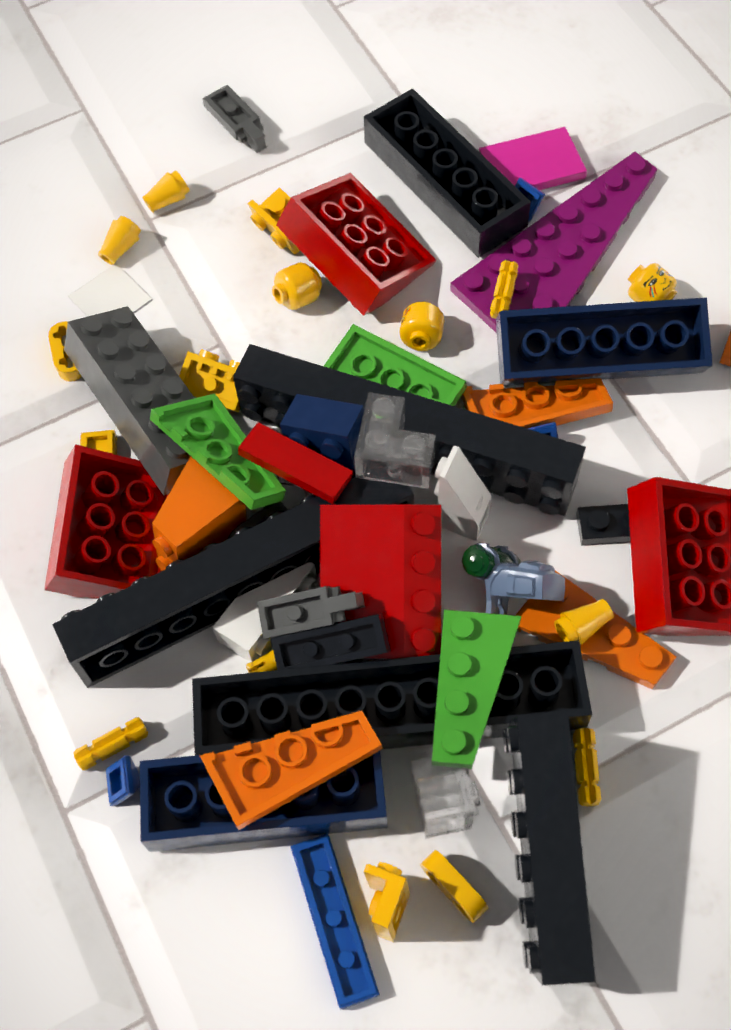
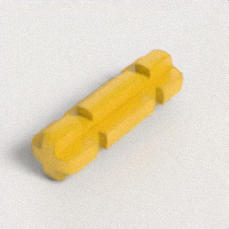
(504, 287)
(110, 743)
(586, 767)

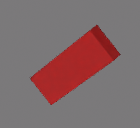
(295, 463)

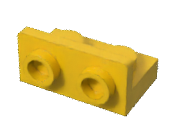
(267, 215)
(207, 376)
(389, 899)

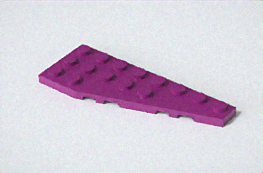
(561, 246)

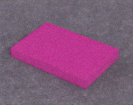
(539, 159)

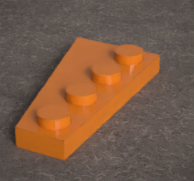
(540, 404)
(613, 645)
(277, 770)

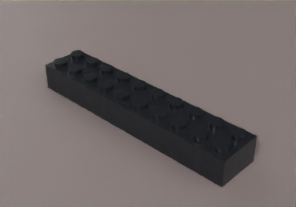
(506, 457)
(198, 590)
(392, 693)

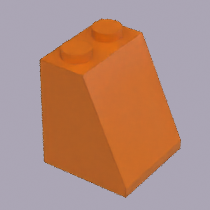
(194, 515)

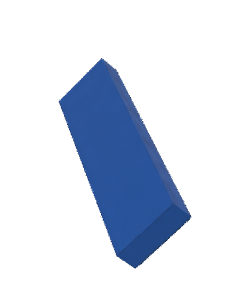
(334, 922)

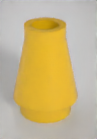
(166, 191)
(120, 238)
(583, 621)

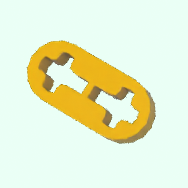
(59, 355)
(454, 886)

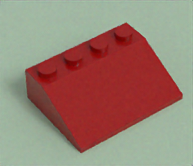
(354, 241)
(103, 525)
(681, 557)
(395, 562)

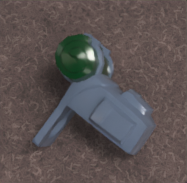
(509, 577)

